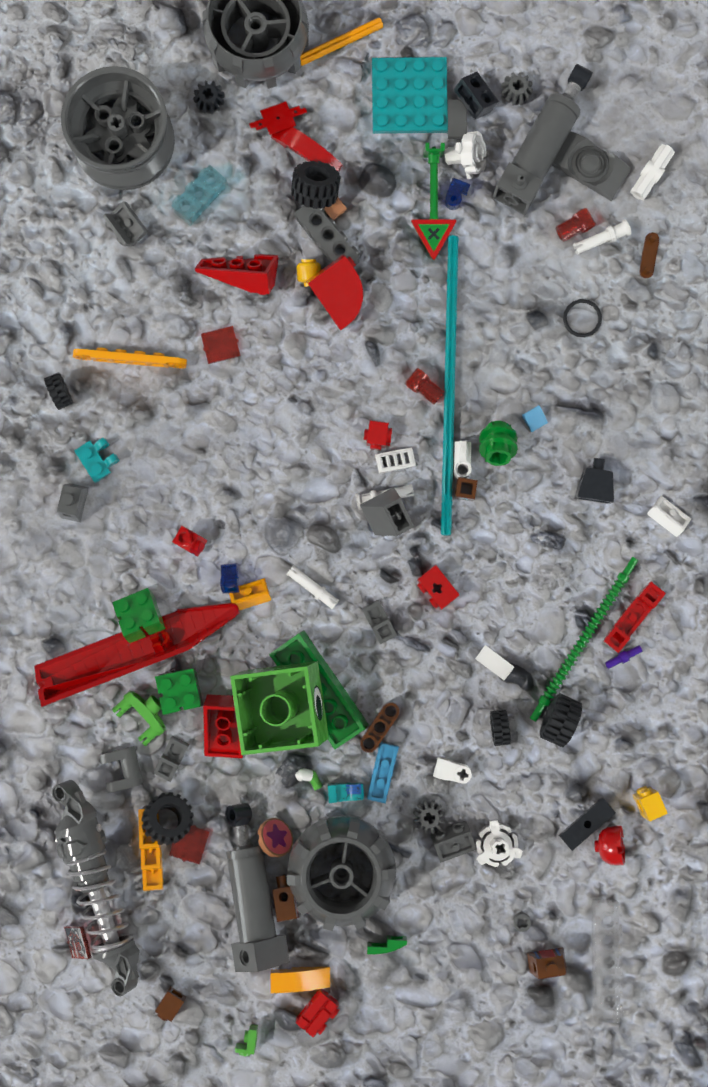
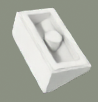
(669, 516)

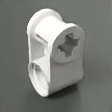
(448, 770)

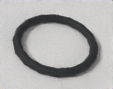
(598, 313)

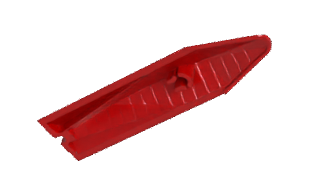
(117, 657)

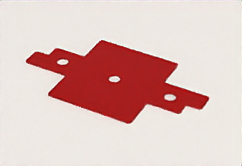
(276, 125)

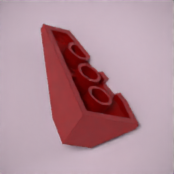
(250, 274)

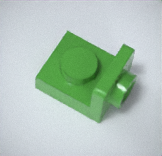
(251, 1040)

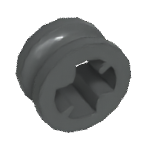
(521, 928)

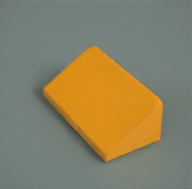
(251, 594)

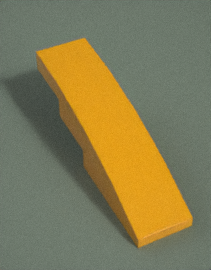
(150, 859)

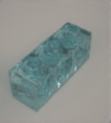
(199, 204)

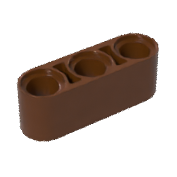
(378, 736)

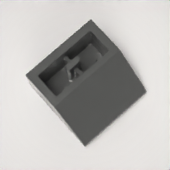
(387, 514)

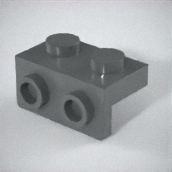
(125, 225)

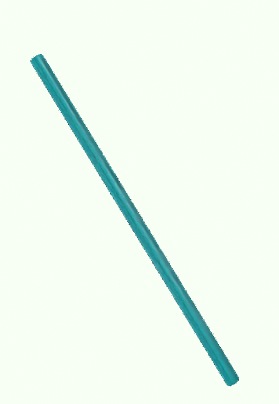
(449, 386)

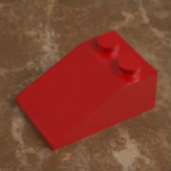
(220, 727)

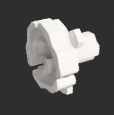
(468, 153)
(506, 853)

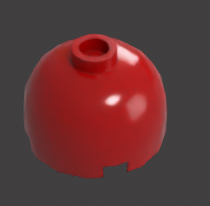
(611, 845)

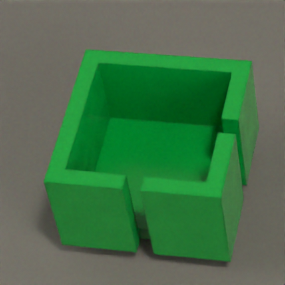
(138, 611)
(179, 691)

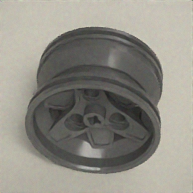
(129, 88)

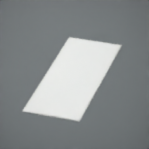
(494, 662)

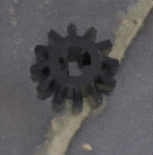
(206, 91)

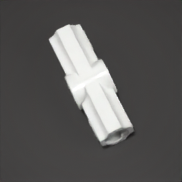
(652, 172)

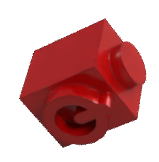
(378, 435)
(189, 541)

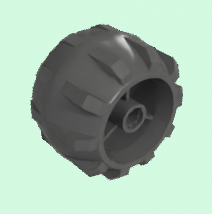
(250, 66)
(372, 898)

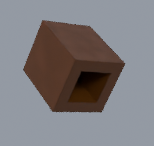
(465, 489)
(170, 1004)

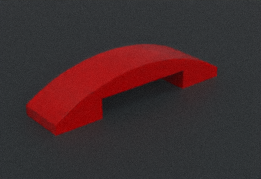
(305, 147)
(633, 616)

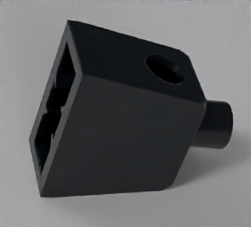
(596, 484)

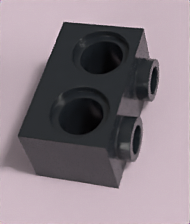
(476, 95)

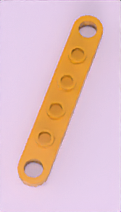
(137, 358)

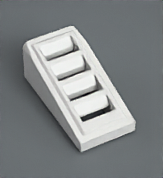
(389, 468)

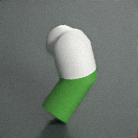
(309, 775)

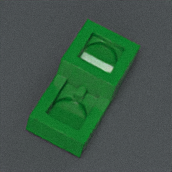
(393, 943)

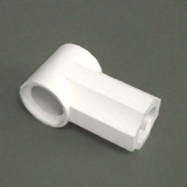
(462, 457)

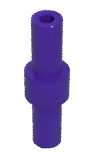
(623, 657)

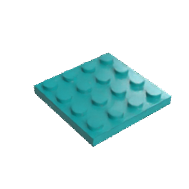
(409, 95)

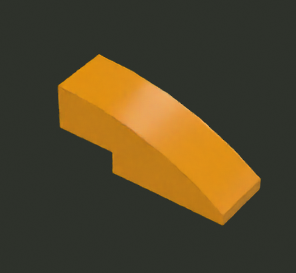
(299, 979)

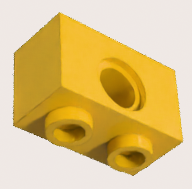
(649, 803)

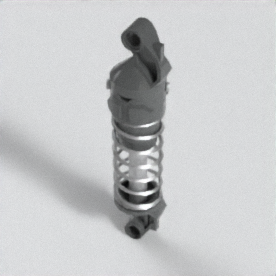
(83, 850)

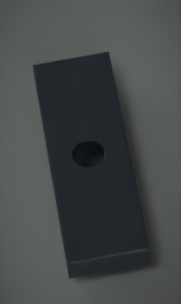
(596, 815)

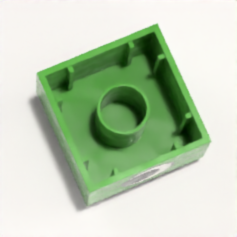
(279, 708)

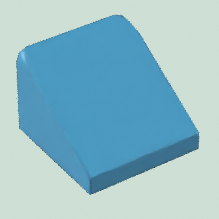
(534, 418)

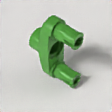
(147, 709)

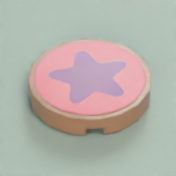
(275, 837)

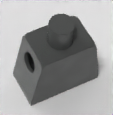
(72, 502)

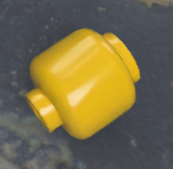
(307, 269)

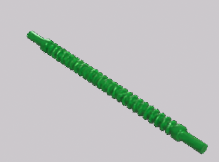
(622, 578)

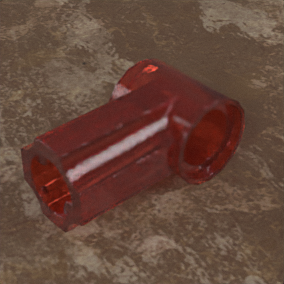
(580, 222)
(421, 383)

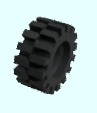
(58, 391)
(500, 727)

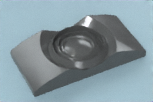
(591, 165)

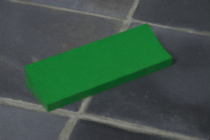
(342, 714)

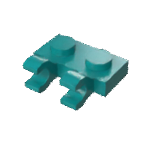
(92, 460)

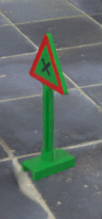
(433, 231)

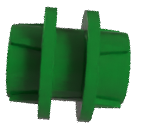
(498, 443)

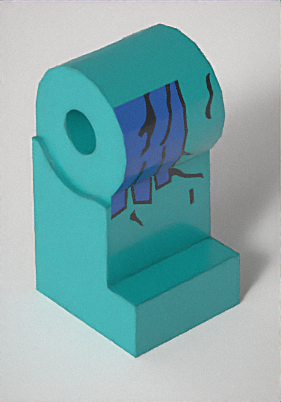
(345, 792)

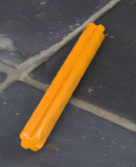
(341, 41)

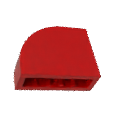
(339, 290)

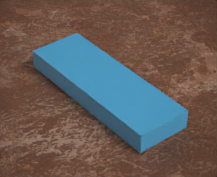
(382, 772)

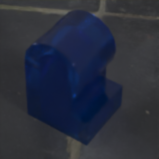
(454, 193)
(229, 578)

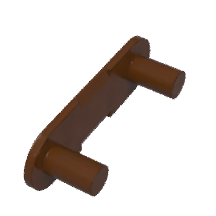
(649, 255)

